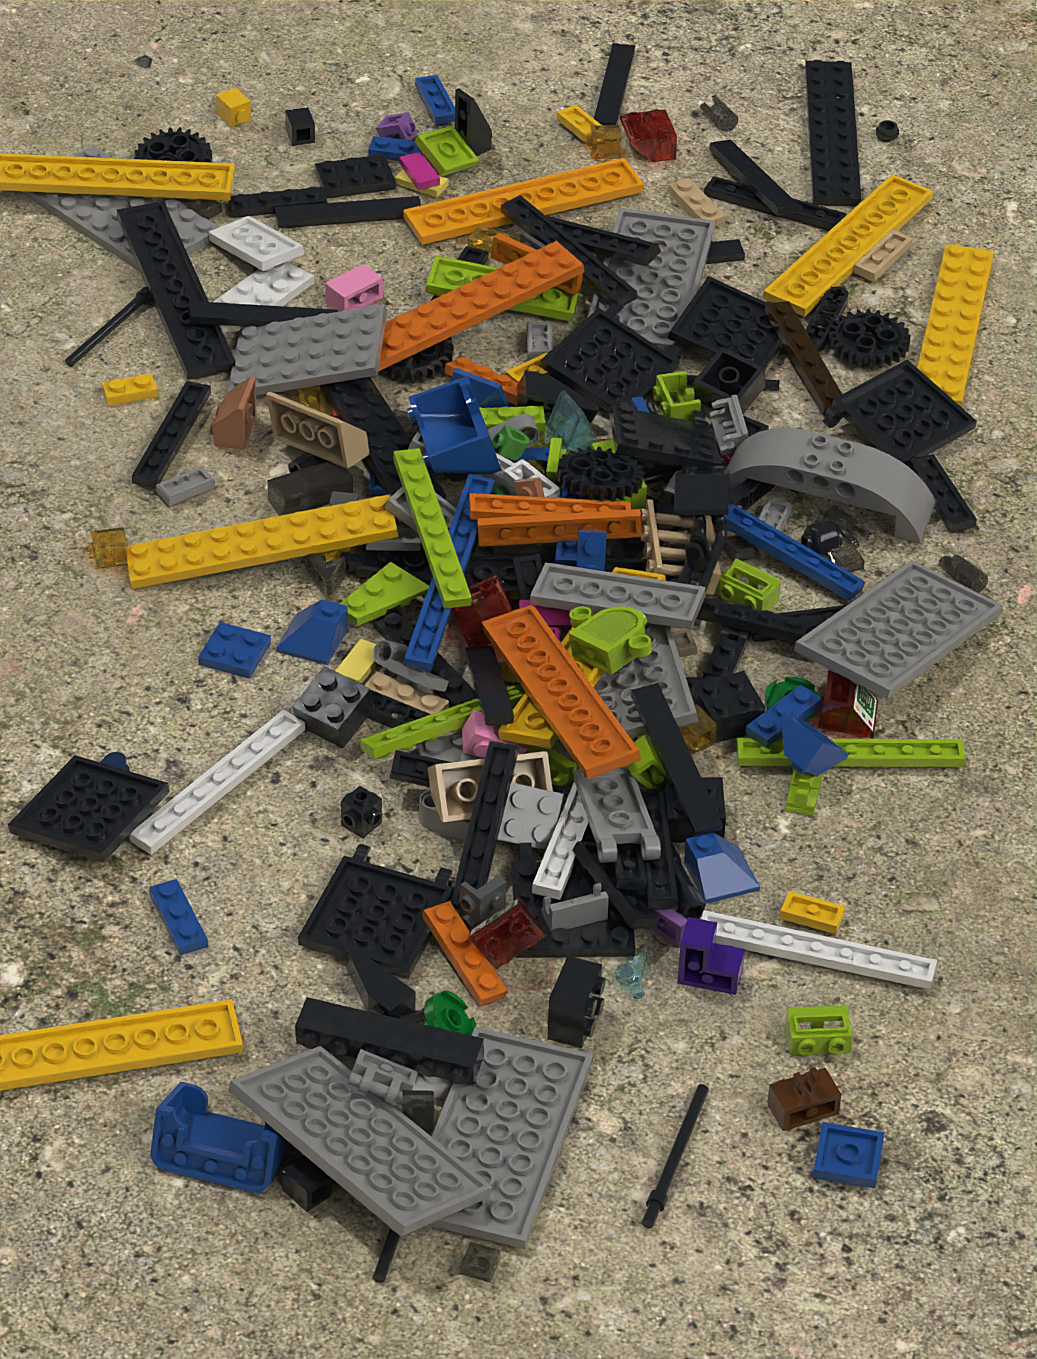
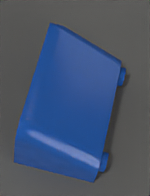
(453, 430)
(213, 1145)

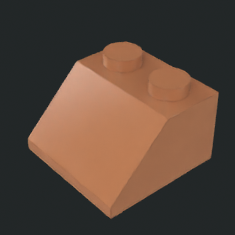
(235, 416)

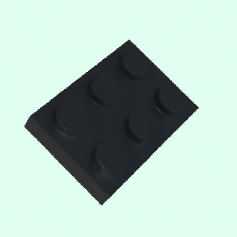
(355, 176)

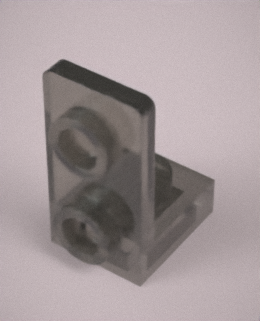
(419, 1107)

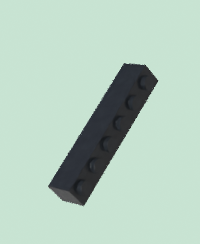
(407, 1043)

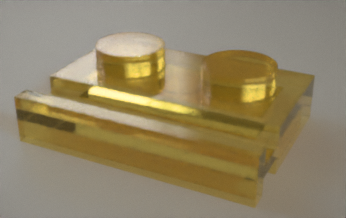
(315, 398)

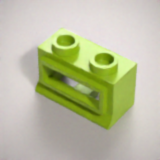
(675, 385)
(738, 592)
(818, 1039)

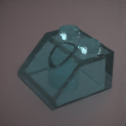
(570, 424)

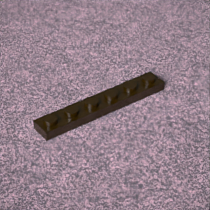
(803, 353)

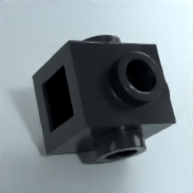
(361, 811)

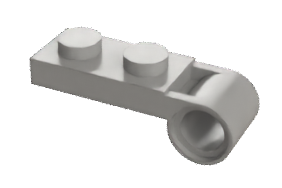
(392, 656)

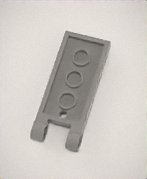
(617, 813)

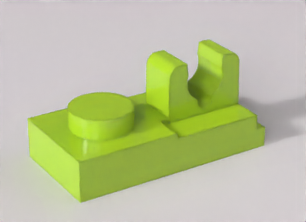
(561, 768)
(803, 793)

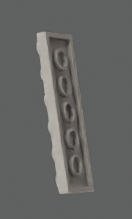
(658, 600)

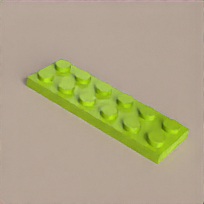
(452, 273)

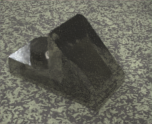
(326, 575)

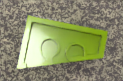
(382, 592)

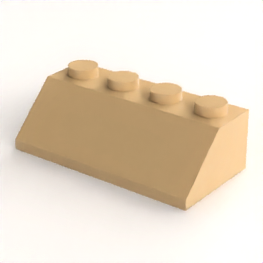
(316, 432)
(456, 783)

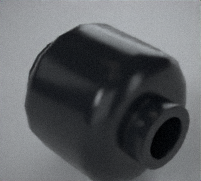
(822, 538)

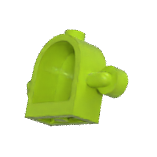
(609, 637)

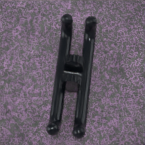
(698, 554)

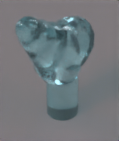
(632, 974)

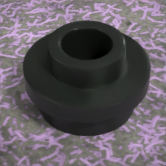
(887, 130)

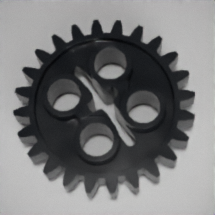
(174, 147)
(869, 338)
(428, 362)
(600, 474)

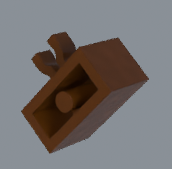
(804, 1098)

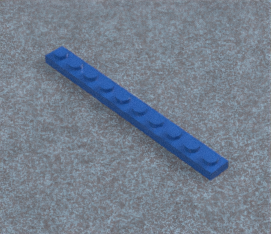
(433, 616)

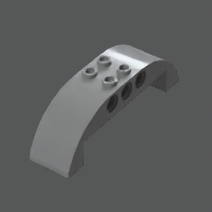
(838, 472)

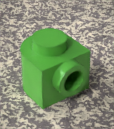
(510, 443)

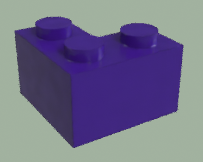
(707, 963)

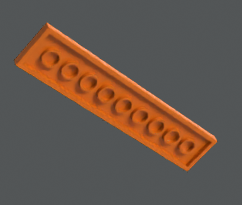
(477, 302)
(561, 692)

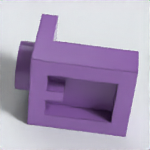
(398, 124)
(670, 925)

